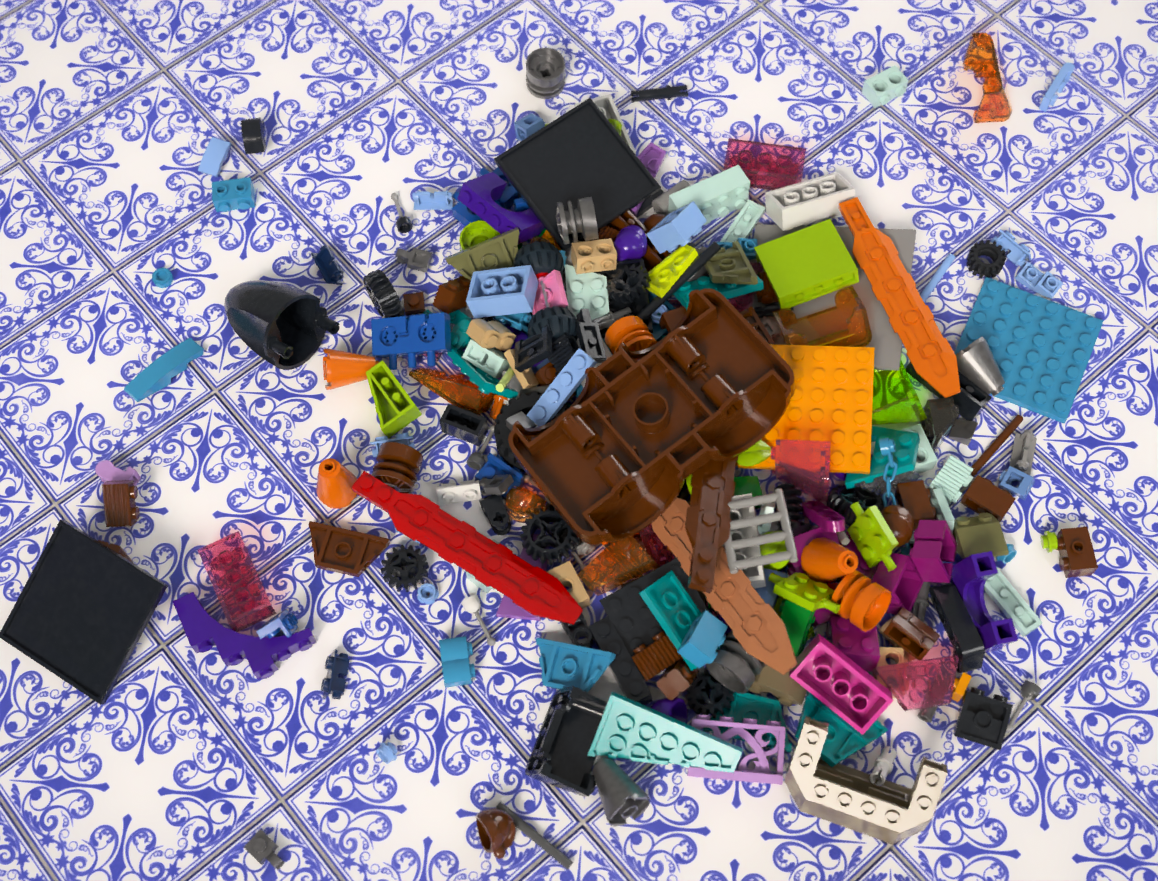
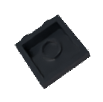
(983, 718)

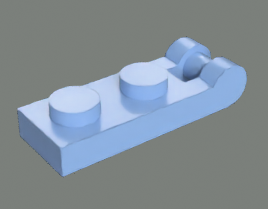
(1057, 86)

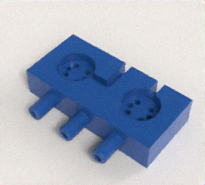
(466, 216)
(411, 337)

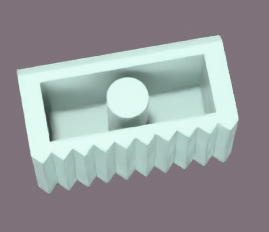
(952, 478)

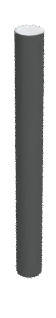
(537, 838)

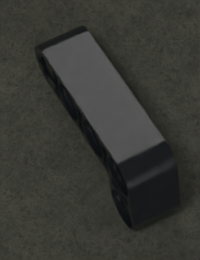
(958, 626)

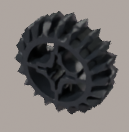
(383, 295)
(842, 498)
(537, 547)

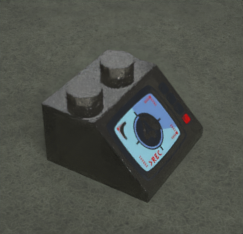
(940, 419)

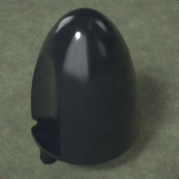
(278, 321)

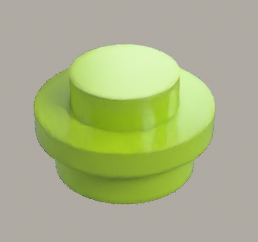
(1049, 541)

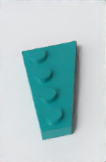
(483, 380)

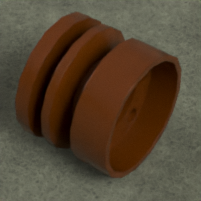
(398, 466)

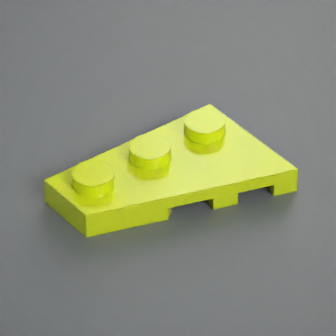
(670, 269)

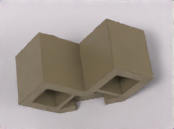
(780, 685)

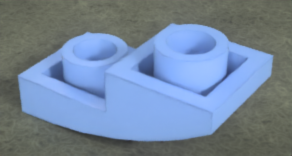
(214, 156)
(1041, 283)

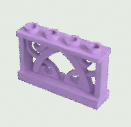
(761, 772)

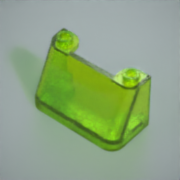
(895, 398)

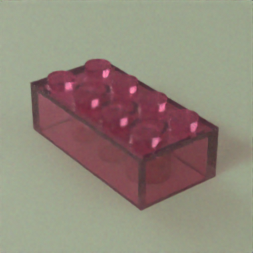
(766, 164)
(236, 582)

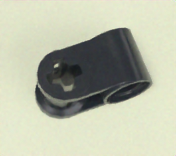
(495, 511)
(578, 630)

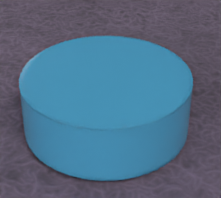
(162, 277)

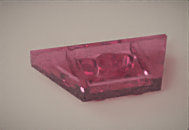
(920, 682)

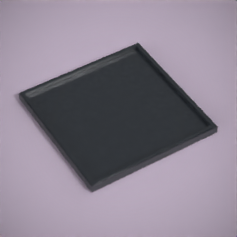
(576, 160)
(82, 611)

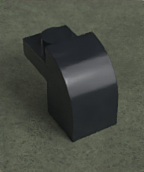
(253, 135)

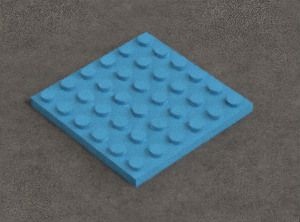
(1035, 344)

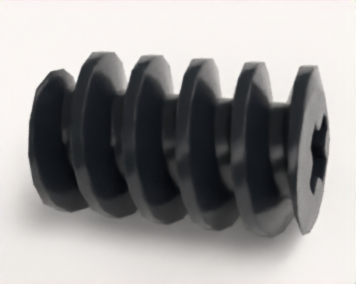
(793, 504)

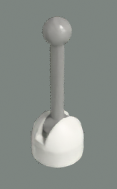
(472, 605)

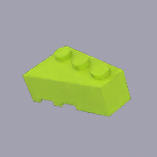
(391, 400)

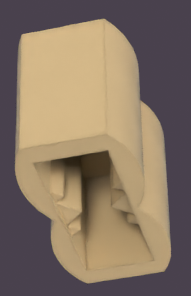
(490, 334)

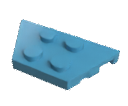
(571, 664)

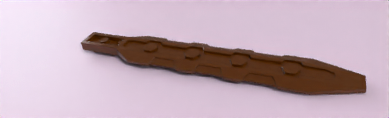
(709, 519)

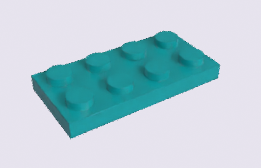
(726, 290)
(672, 608)

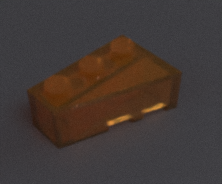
(617, 565)

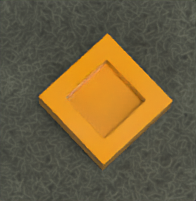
(960, 686)

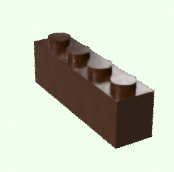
(652, 256)

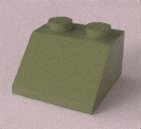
(979, 535)

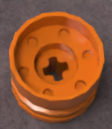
(630, 331)
(861, 600)

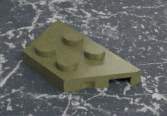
(487, 255)
(731, 267)

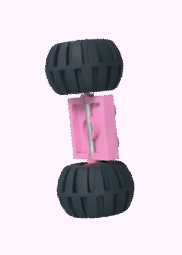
(550, 294)

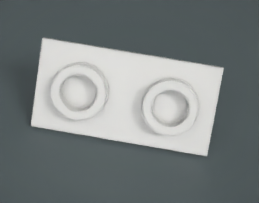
(466, 491)

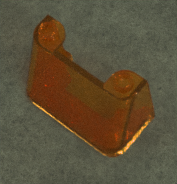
(985, 62)
(837, 326)

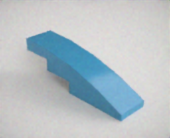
(161, 371)

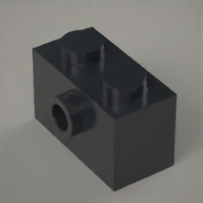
(464, 425)

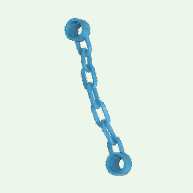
(887, 446)

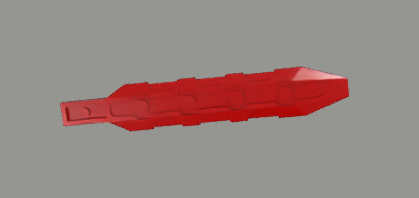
(470, 550)

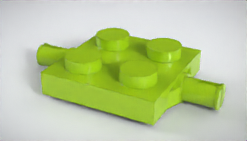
(873, 536)
(804, 592)

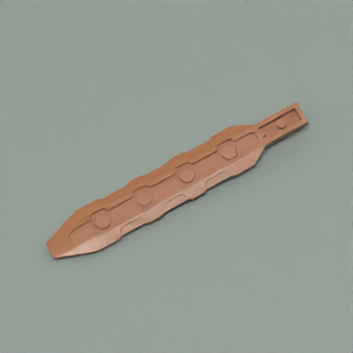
(746, 613)

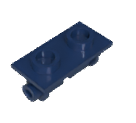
(330, 271)
(332, 684)

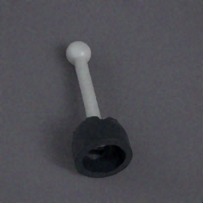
(403, 223)

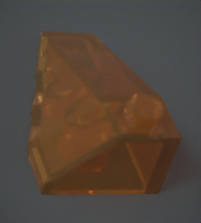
(454, 389)

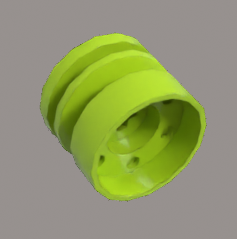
(476, 233)

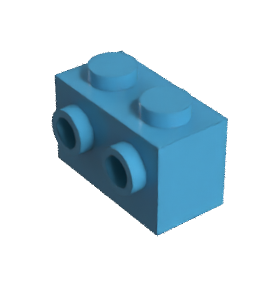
(233, 194)
(703, 639)

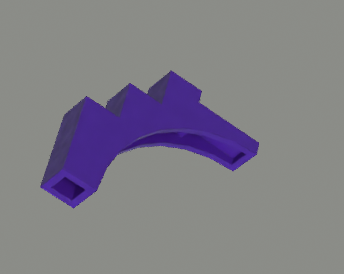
(233, 647)

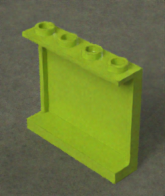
(807, 264)

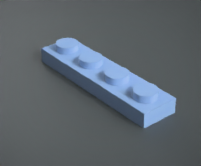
(561, 388)

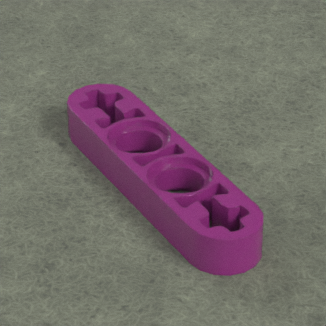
(823, 516)

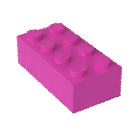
(841, 684)

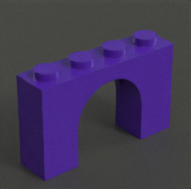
(480, 197)
(969, 580)

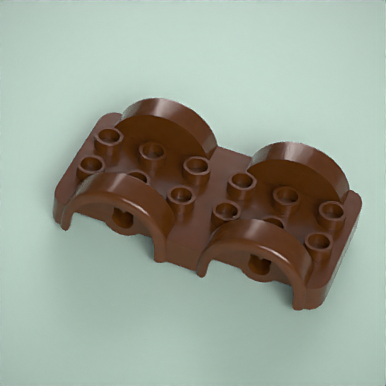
(656, 420)

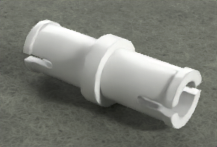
(883, 766)

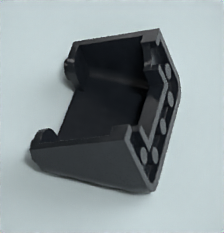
(565, 741)

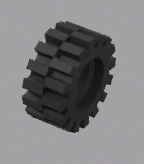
(989, 250)

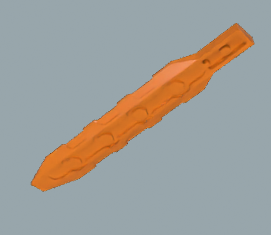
(898, 294)

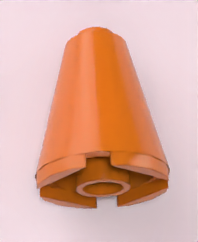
(345, 368)
(335, 484)
(827, 560)

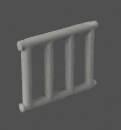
(786, 533)

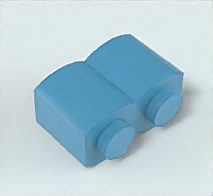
(455, 661)

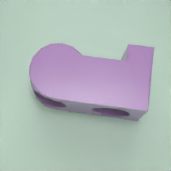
(108, 472)

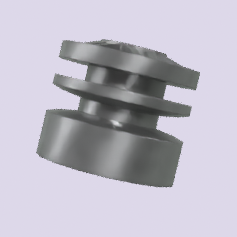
(545, 73)
(577, 220)
(734, 666)

